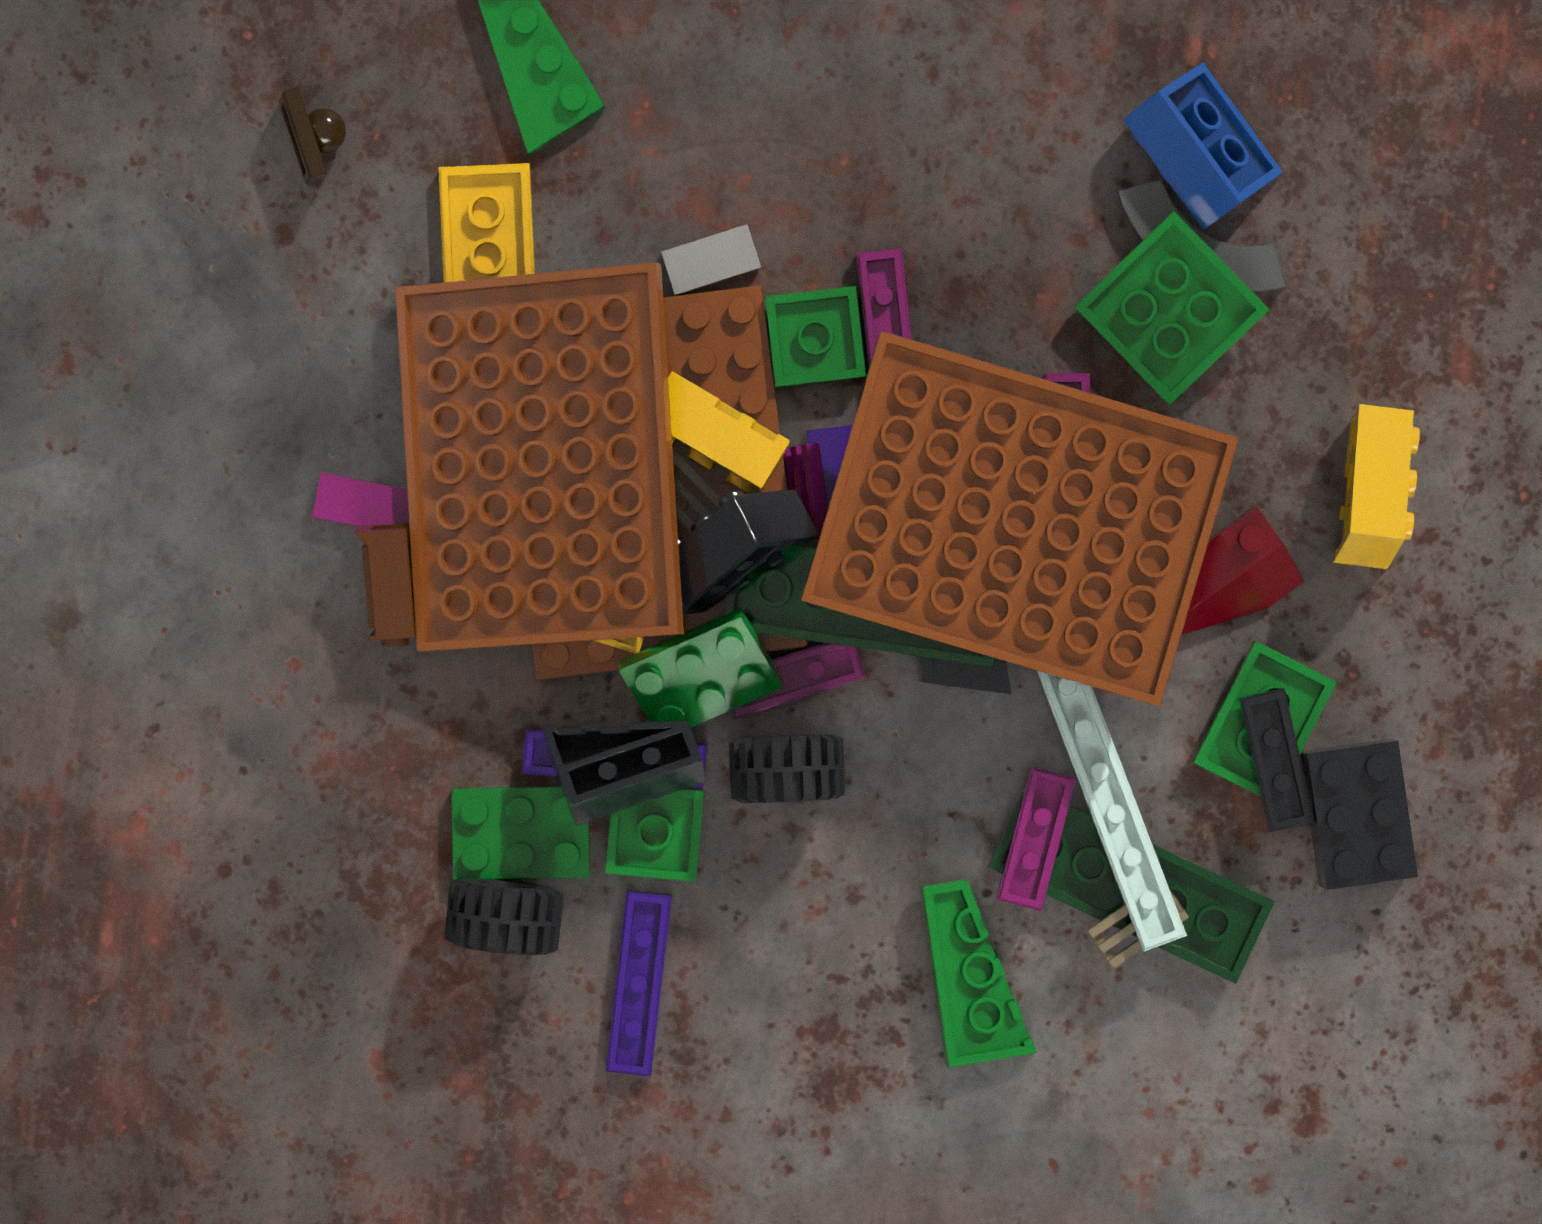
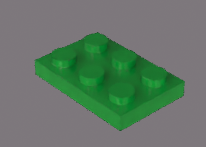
(1262, 670)
(702, 672)
(517, 834)

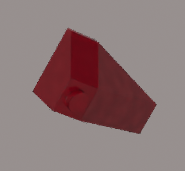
(1241, 573)

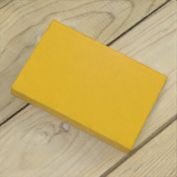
(486, 221)

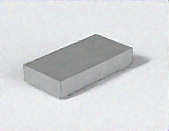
(711, 260)

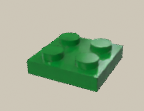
(815, 336)
(657, 837)

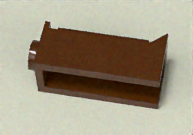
(388, 582)

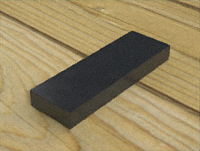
(1276, 760)

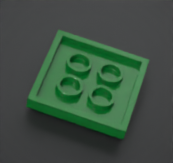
(1172, 307)

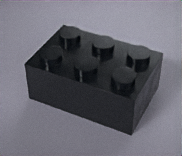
(1359, 814)

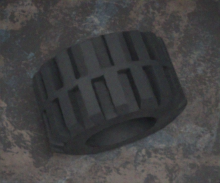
(787, 768)
(503, 916)

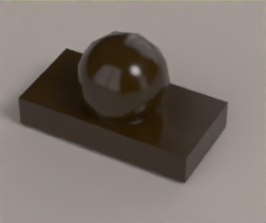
(311, 134)

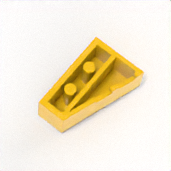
(723, 435)
(1378, 486)

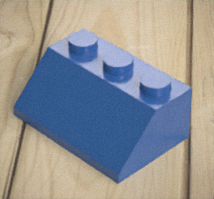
(1202, 145)

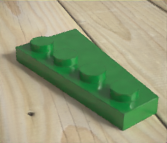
(539, 71)
(971, 993)

